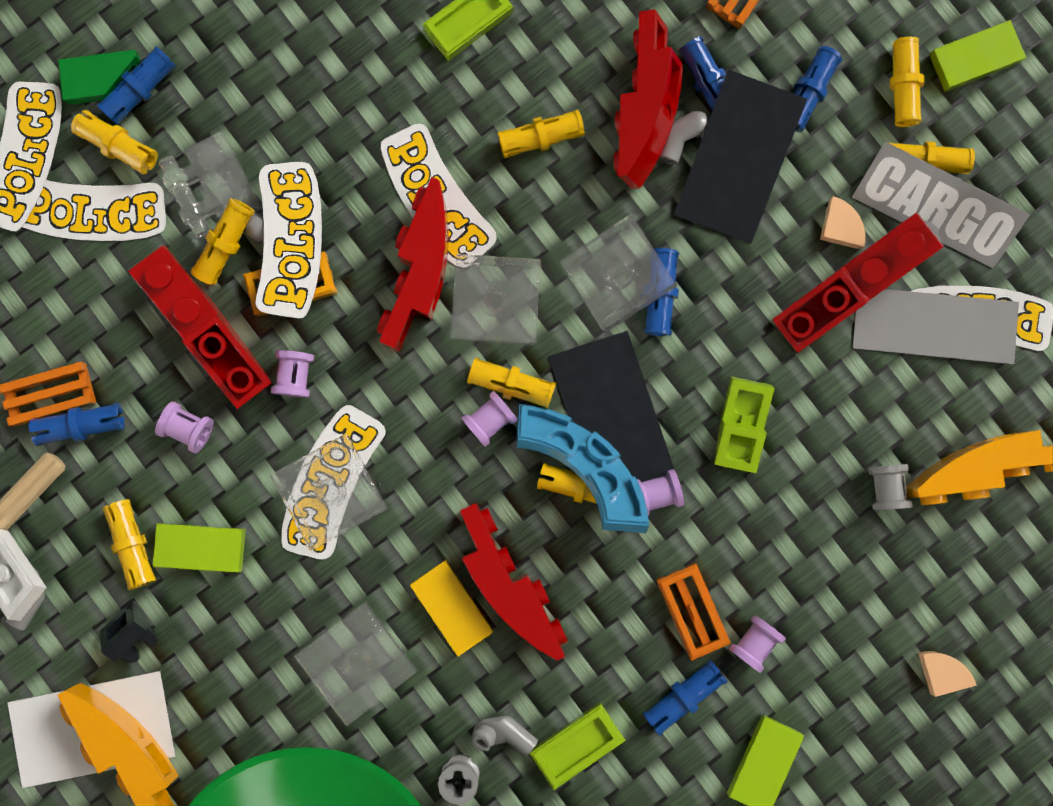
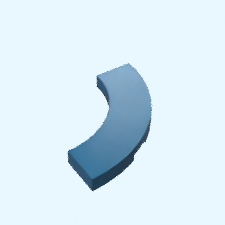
(592, 459)

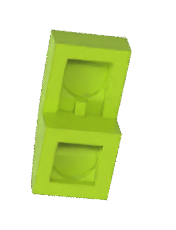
(743, 424)

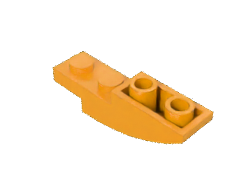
(981, 467)
(117, 739)

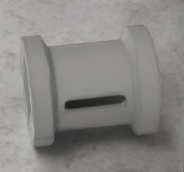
(890, 487)
(447, 785)

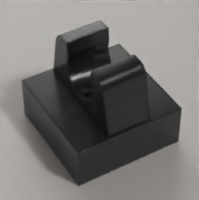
(124, 631)

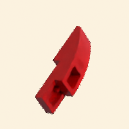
(650, 111)
(426, 251)
(858, 282)
(201, 326)
(516, 600)

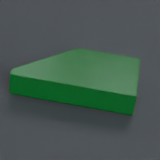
(94, 76)

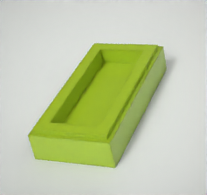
(464, 23)
(977, 55)
(199, 547)
(576, 745)
(765, 763)

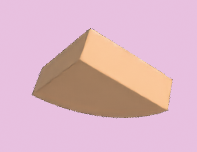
(843, 225)
(944, 673)

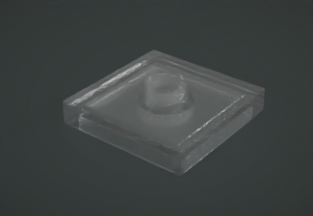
(618, 273)
(495, 299)
(328, 492)
(356, 663)

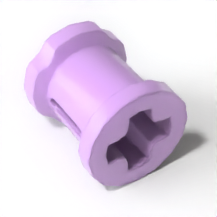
(297, 387)
(489, 418)
(184, 427)
(662, 491)
(757, 643)

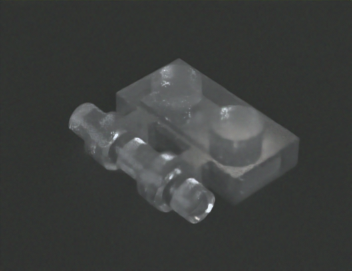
(220, 176)

